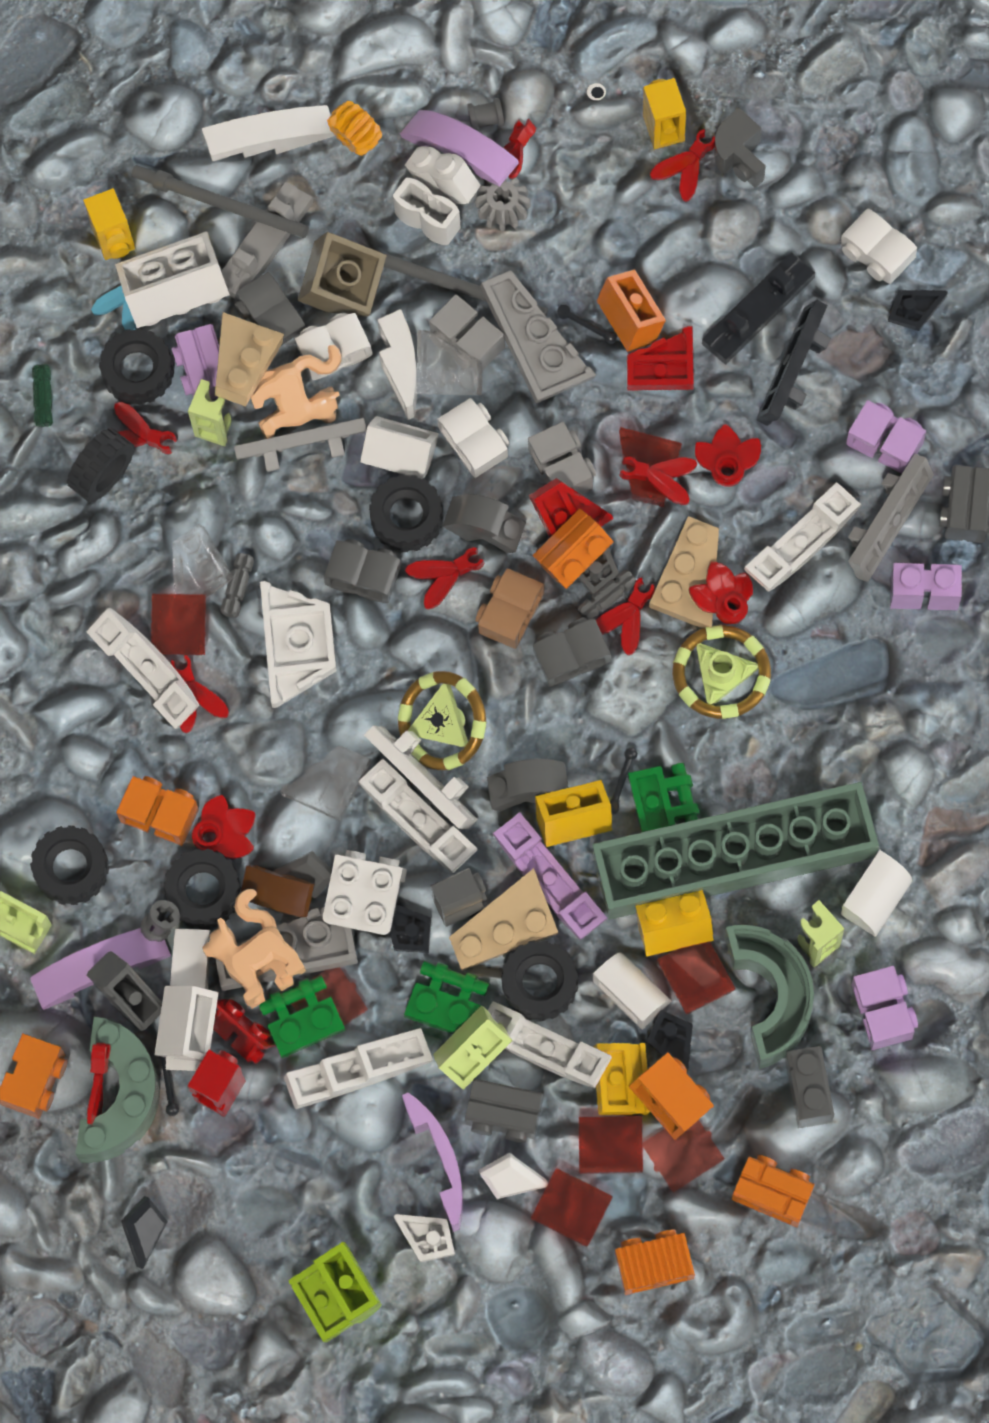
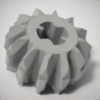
(503, 203)

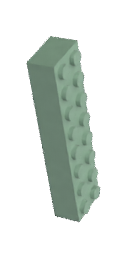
(736, 849)

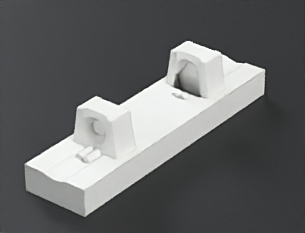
(442, 796)

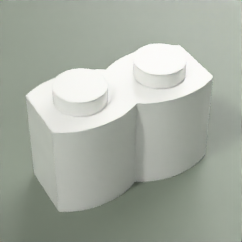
(443, 174)
(423, 210)
(878, 246)
(343, 332)
(473, 437)

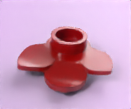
(730, 453)
(721, 589)
(228, 826)

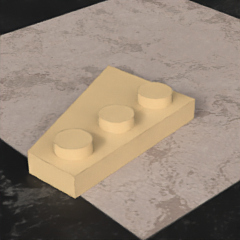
(243, 357)
(687, 567)
(505, 924)

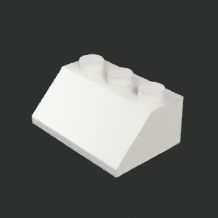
(172, 280)

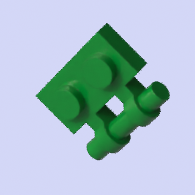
(652, 799)
(442, 1009)
(305, 1026)

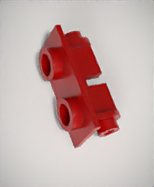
(251, 1036)

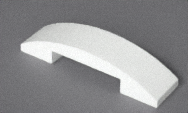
(804, 539)
(146, 665)
(416, 817)
(550, 1050)

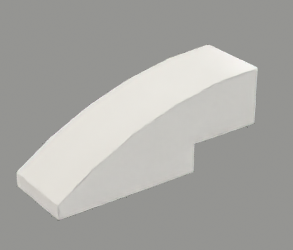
(399, 359)

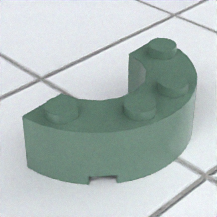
(790, 978)
(135, 1103)

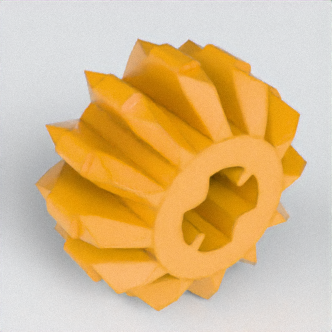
(354, 128)

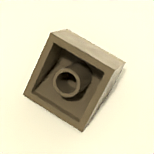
(341, 276)

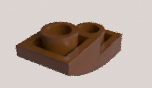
(278, 891)

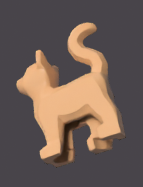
(287, 390)
(257, 955)

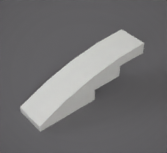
(268, 131)
(188, 968)
(358, 1068)

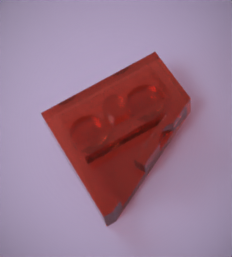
(651, 451)

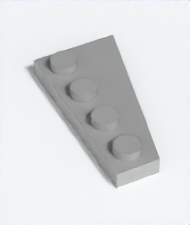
(537, 346)
(315, 942)

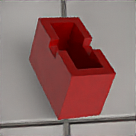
(217, 1081)

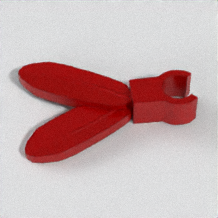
(518, 140)
(687, 163)
(139, 431)
(661, 476)
(446, 575)
(629, 616)
(204, 696)
(99, 1065)

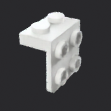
(363, 892)

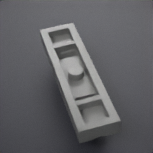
(265, 241)
(270, 446)
(903, 495)

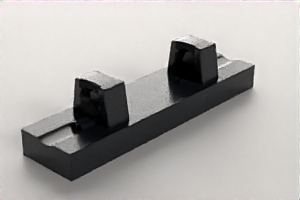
(758, 308)
(782, 389)

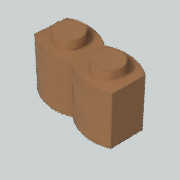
(510, 608)

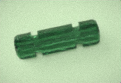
(42, 395)

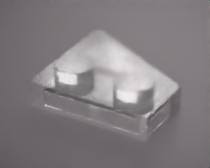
(198, 564)

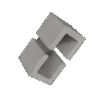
(457, 326)
(558, 457)

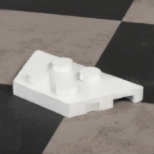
(296, 642)

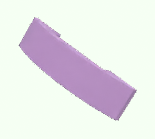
(454, 137)
(561, 892)
(69, 974)
(422, 1121)

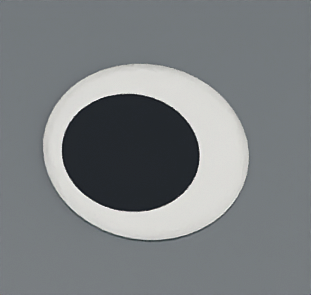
(596, 91)

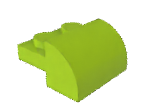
(335, 1292)

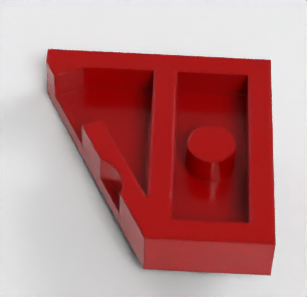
(663, 364)
(559, 502)

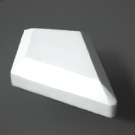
(511, 1177)
(427, 1236)

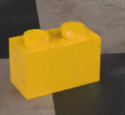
(664, 113)
(109, 224)
(573, 813)
(674, 923)

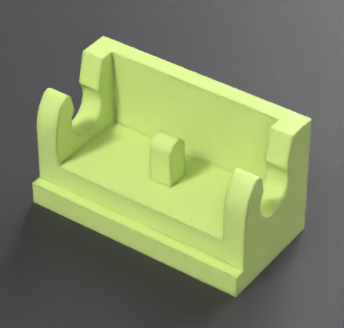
(207, 416)
(22, 923)
(824, 933)
(472, 1048)

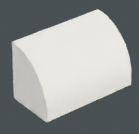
(399, 447)
(877, 893)
(630, 989)
(186, 1022)

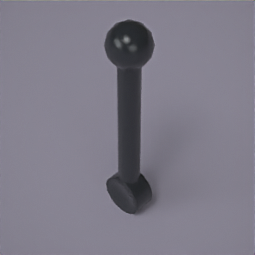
(564, 313)
(630, 755)
(172, 1108)

